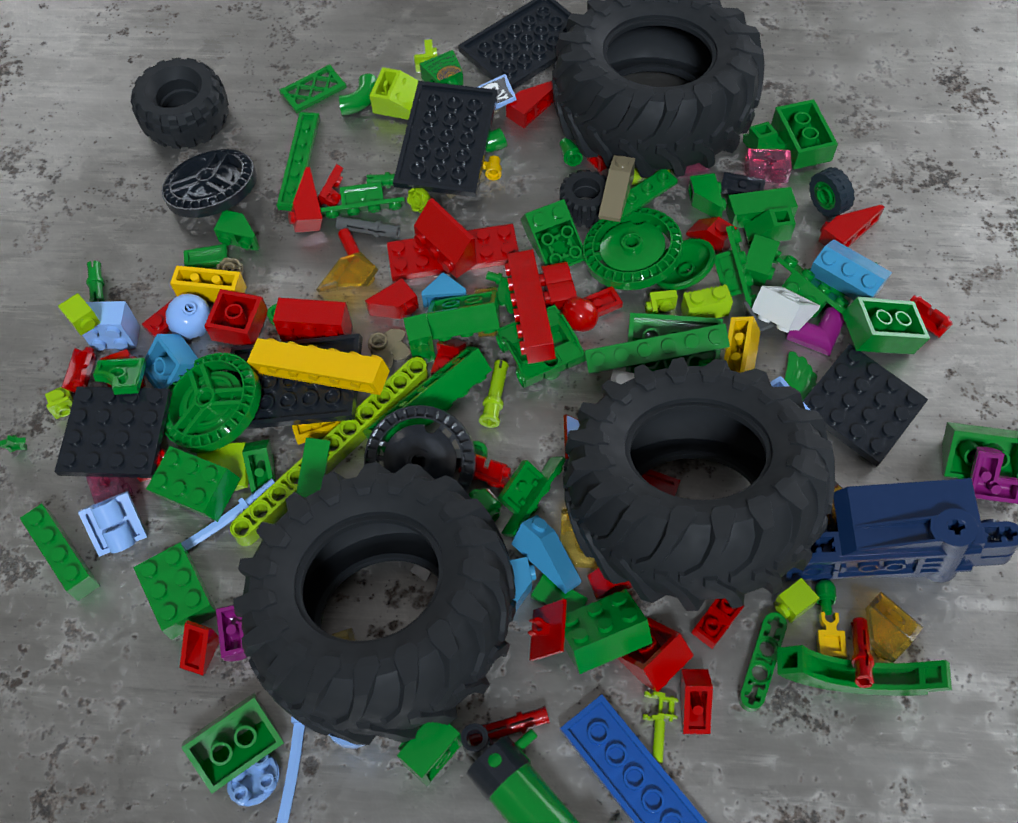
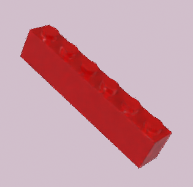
(531, 307)

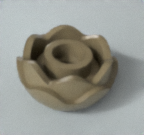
(230, 264)

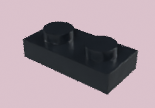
(739, 184)

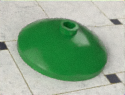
(694, 265)

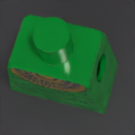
(442, 69)

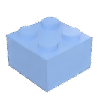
(117, 327)

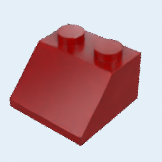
(660, 660)

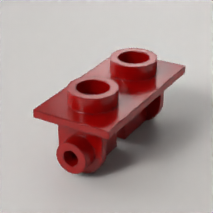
(934, 320)
(79, 369)
(495, 475)

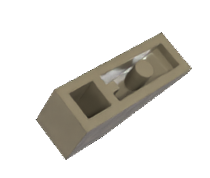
(617, 188)

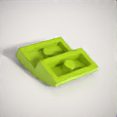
(230, 458)

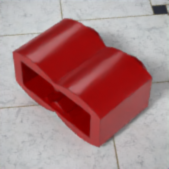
(557, 284)

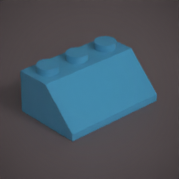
(849, 271)

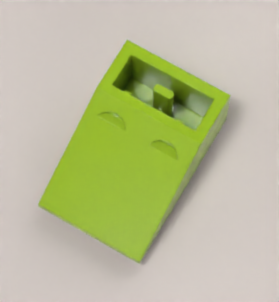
(393, 93)

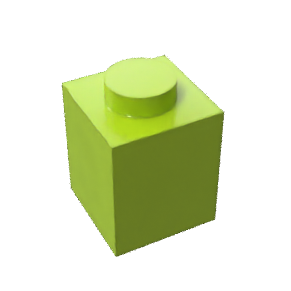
(79, 314)
(795, 600)

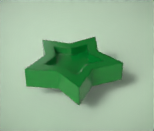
(13, 443)

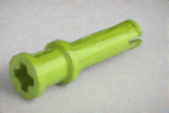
(493, 402)

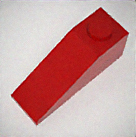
(530, 104)
(305, 209)
(850, 226)

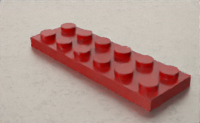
(413, 261)

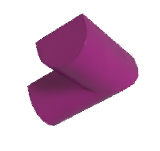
(820, 337)
(987, 478)
(230, 634)

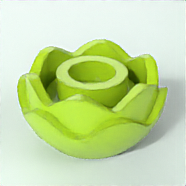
(418, 199)

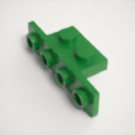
(647, 191)
(362, 198)
(732, 268)
(804, 284)
(526, 489)

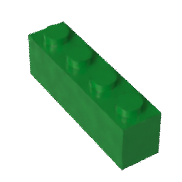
(59, 552)

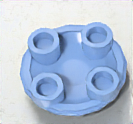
(254, 783)

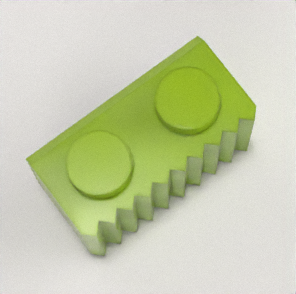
(707, 302)

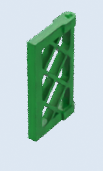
(309, 100)

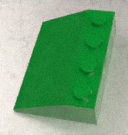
(653, 325)

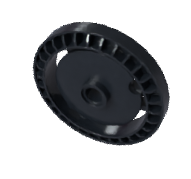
(209, 183)
(415, 440)

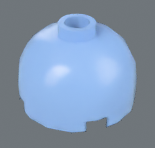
(187, 316)

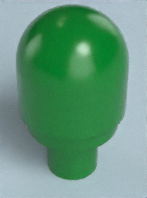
(827, 595)

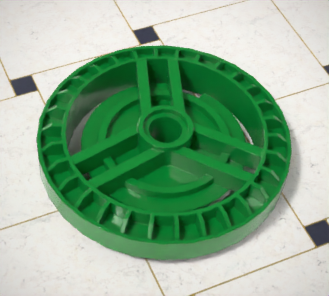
(633, 250)
(212, 403)

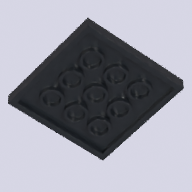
(864, 404)
(113, 433)

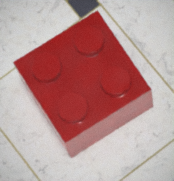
(236, 318)

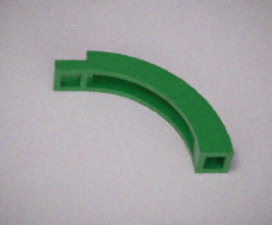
(838, 674)

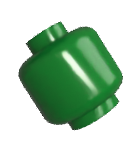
(489, 501)

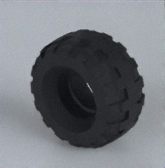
(174, 84)

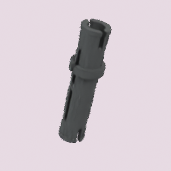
(375, 228)

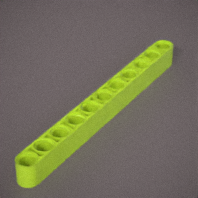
(346, 444)

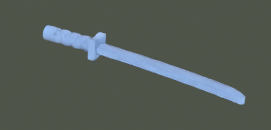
(226, 518)
(292, 772)

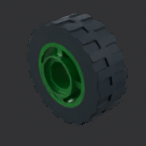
(831, 192)

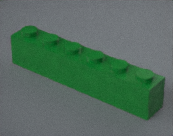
(657, 349)
(441, 388)

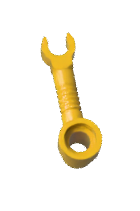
(492, 168)

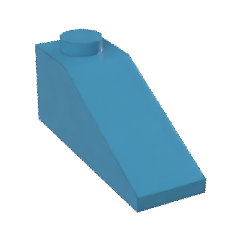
(545, 551)

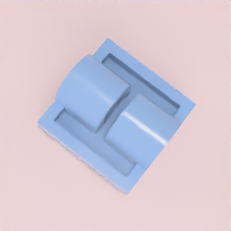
(113, 524)

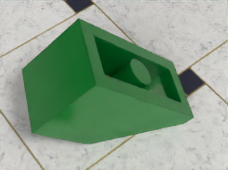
(259, 463)

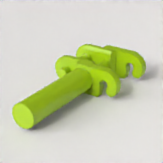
(659, 724)

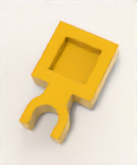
(830, 640)

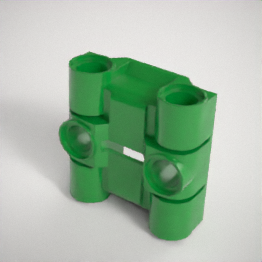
(566, 346)

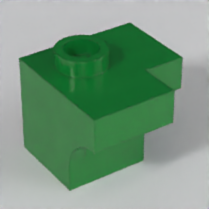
(763, 137)

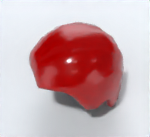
(580, 314)

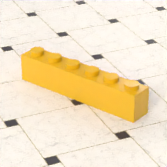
(319, 365)

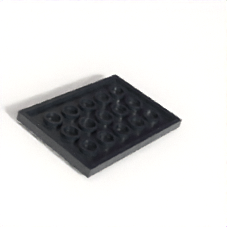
(519, 42)
(446, 138)
(298, 402)

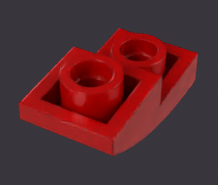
(715, 622)

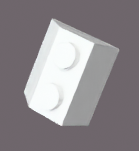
(783, 308)

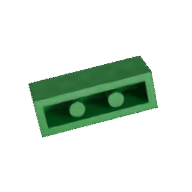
(747, 206)

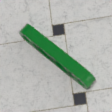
(760, 660)

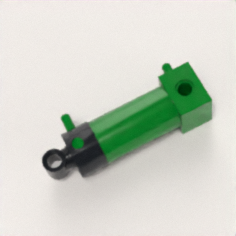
(510, 781)

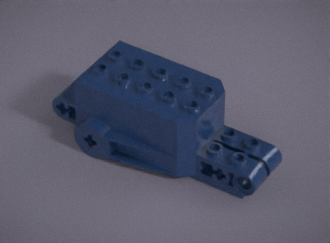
(907, 532)

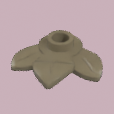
(392, 346)

